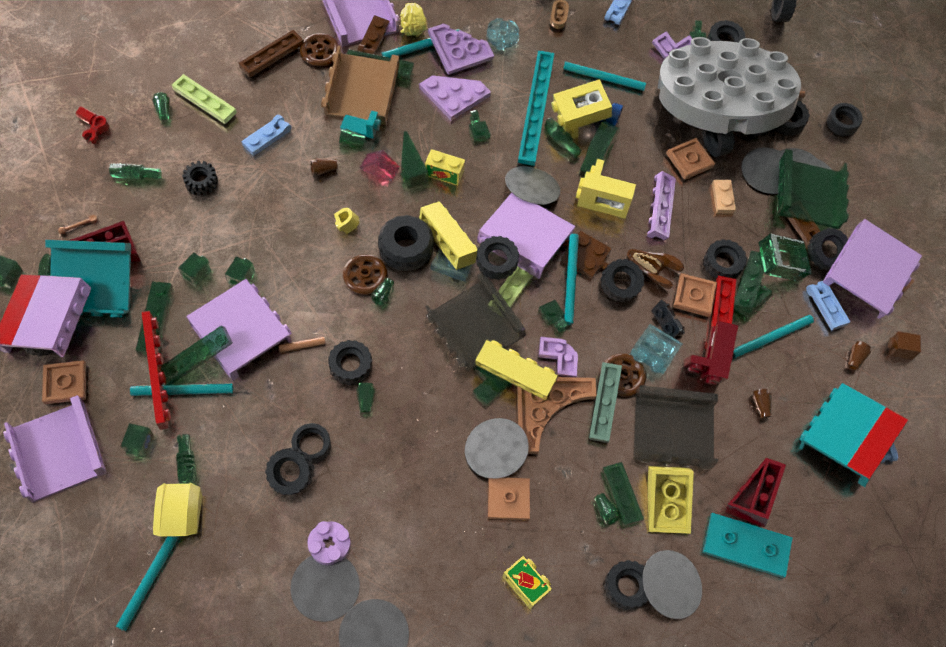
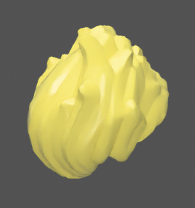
(413, 20)

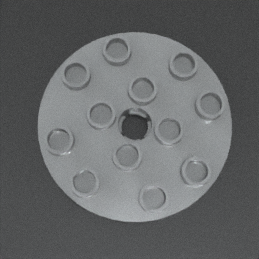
(729, 86)

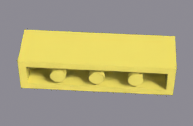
(449, 235)
(515, 369)

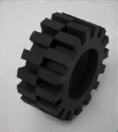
(200, 169)

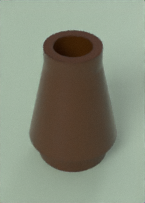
(321, 166)
(858, 355)
(763, 402)

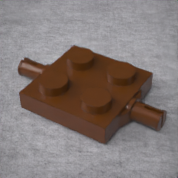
(591, 255)

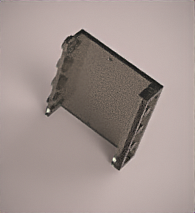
(474, 318)
(674, 427)

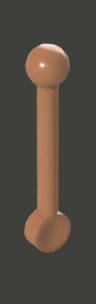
(92, 219)

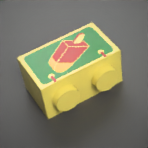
(445, 167)
(527, 582)

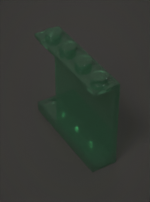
(812, 192)

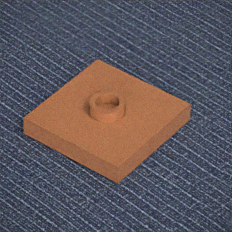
(690, 158)
(695, 295)
(63, 382)
(509, 498)

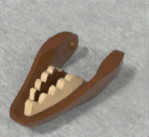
(653, 263)

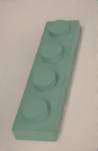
(605, 402)

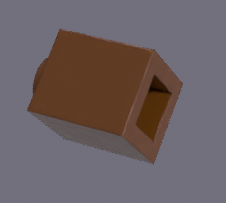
(905, 345)

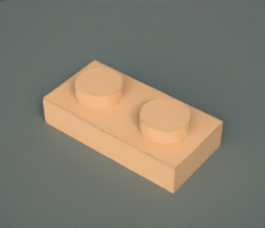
(723, 196)

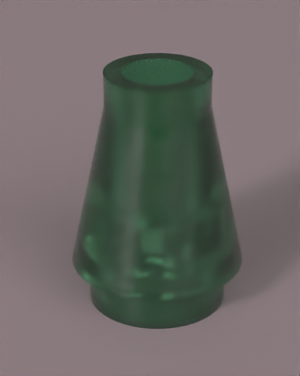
(161, 104)
(351, 138)
(382, 293)
(365, 396)
(607, 511)

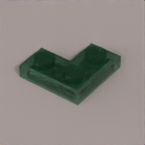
(490, 388)

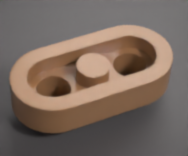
(559, 14)

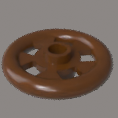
(320, 38)
(361, 287)
(635, 367)

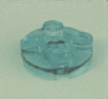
(502, 41)

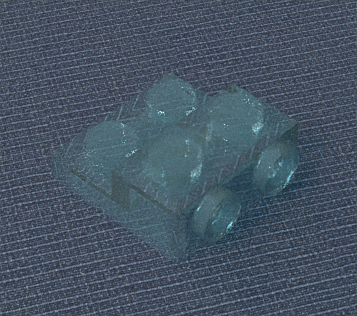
(655, 349)

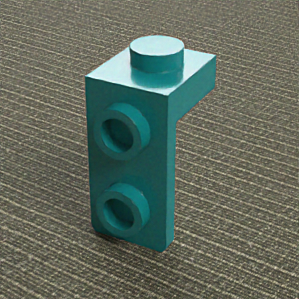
(361, 126)

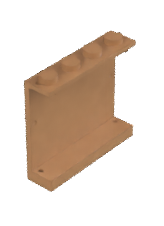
(360, 86)

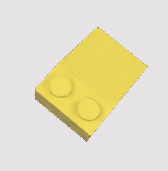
(670, 499)

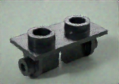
(665, 317)

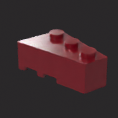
(114, 233)
(758, 494)

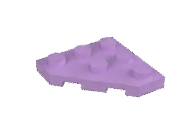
(458, 49)
(454, 95)

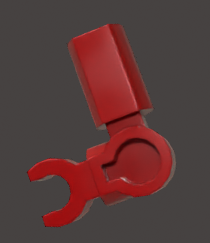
(98, 124)

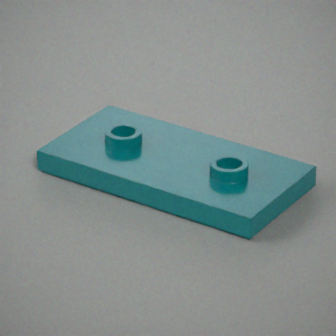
(747, 545)

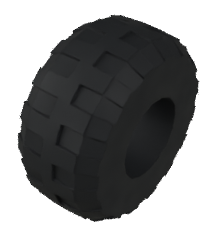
(405, 257)

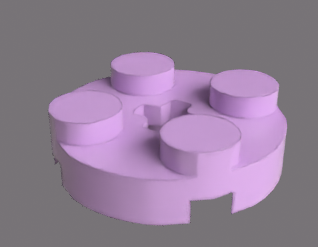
(323, 532)

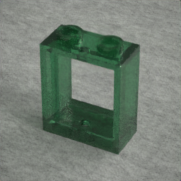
(772, 262)

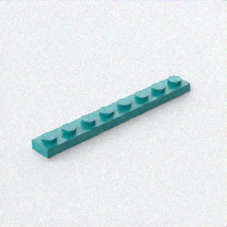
(536, 108)

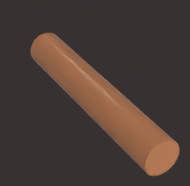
(302, 344)

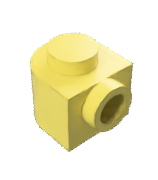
(346, 220)

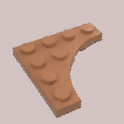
(536, 412)

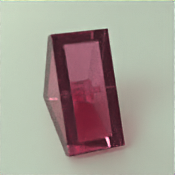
(380, 164)

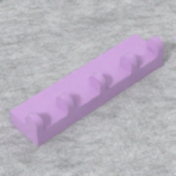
(662, 206)

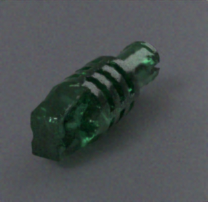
(561, 137)
(134, 172)
(185, 461)

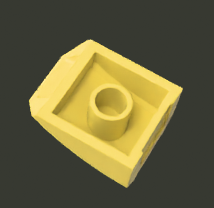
(177, 510)

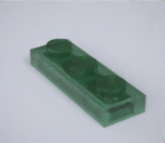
(622, 494)

